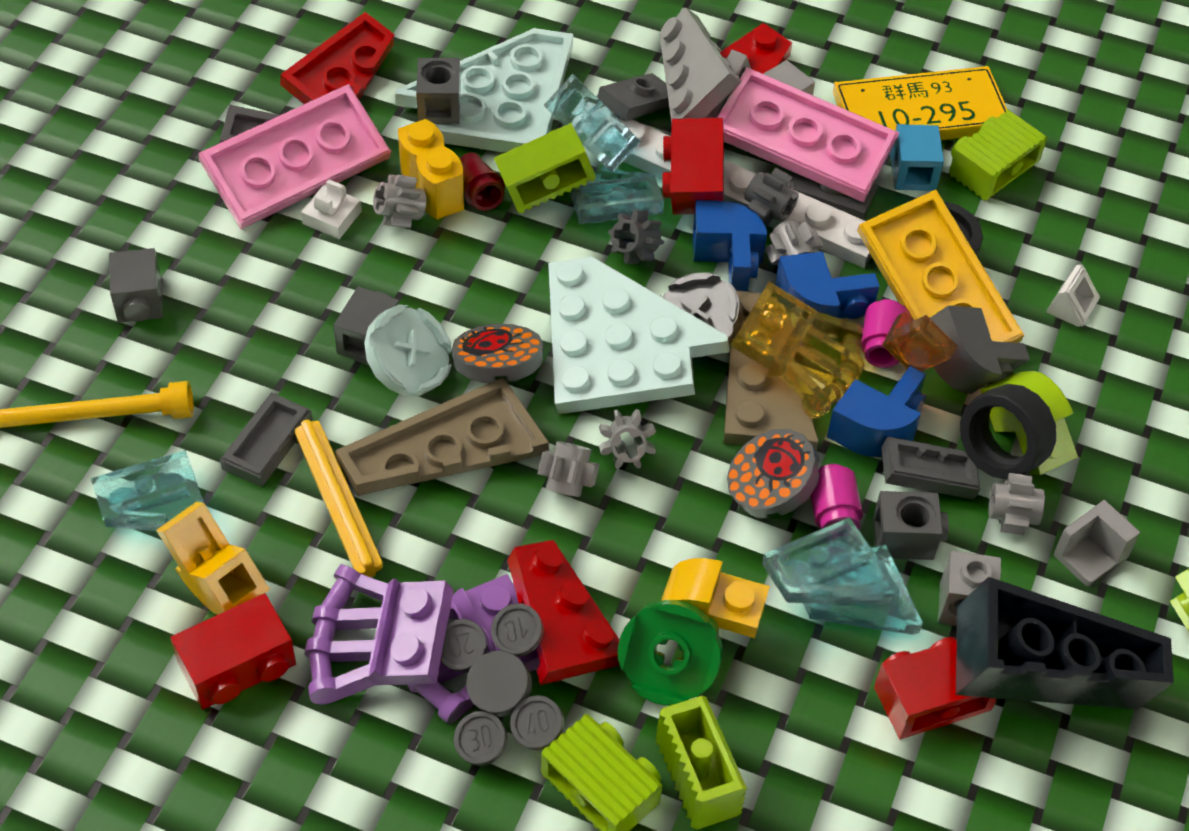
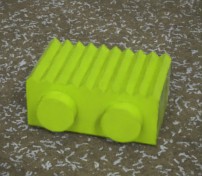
(996, 154)
(545, 168)
(700, 762)
(601, 775)

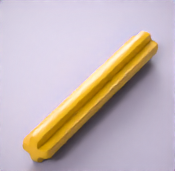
(338, 498)

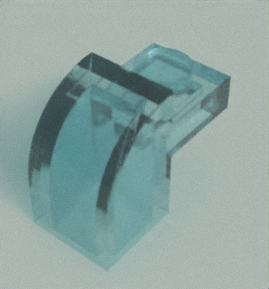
(594, 123)

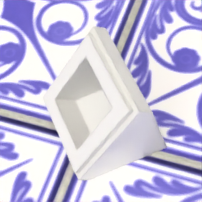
(1075, 298)

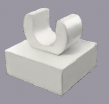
(331, 210)

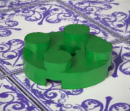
(695, 636)

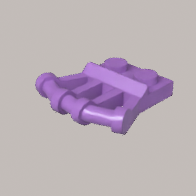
(481, 607)
(406, 638)

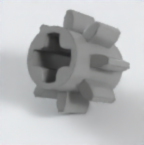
(399, 201)
(792, 239)
(618, 447)
(568, 469)
(1016, 504)

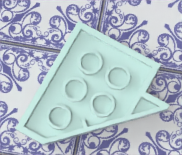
(505, 91)
(620, 339)

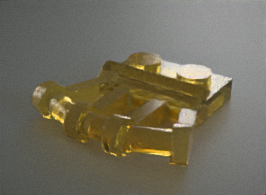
(776, 337)

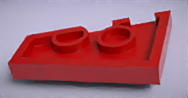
(345, 58)
(575, 630)

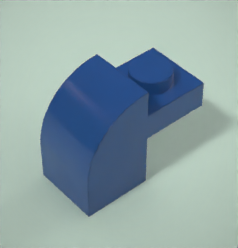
(732, 235)
(810, 281)
(868, 416)

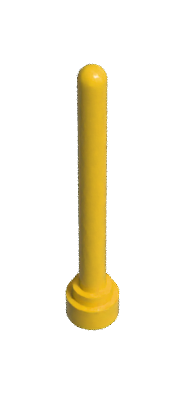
(172, 400)

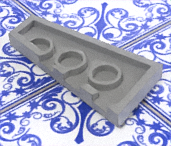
(693, 68)

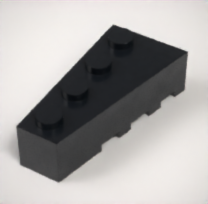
(1054, 652)

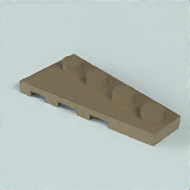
(759, 401)
(449, 439)

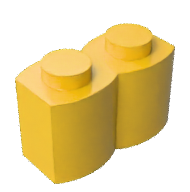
(434, 166)

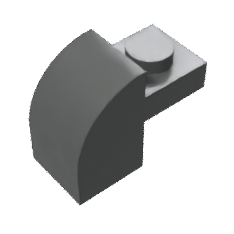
(976, 357)

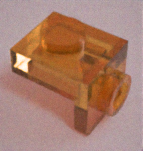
(918, 342)

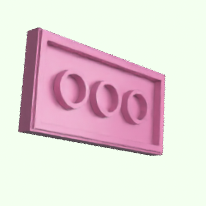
(806, 134)
(294, 156)

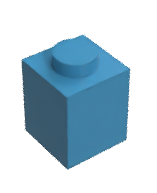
(917, 157)

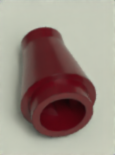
(482, 185)

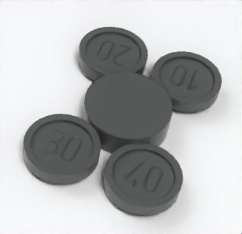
(500, 685)

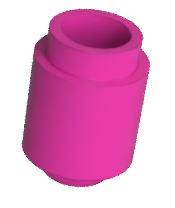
(877, 324)
(836, 496)

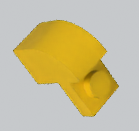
(207, 563)
(728, 599)

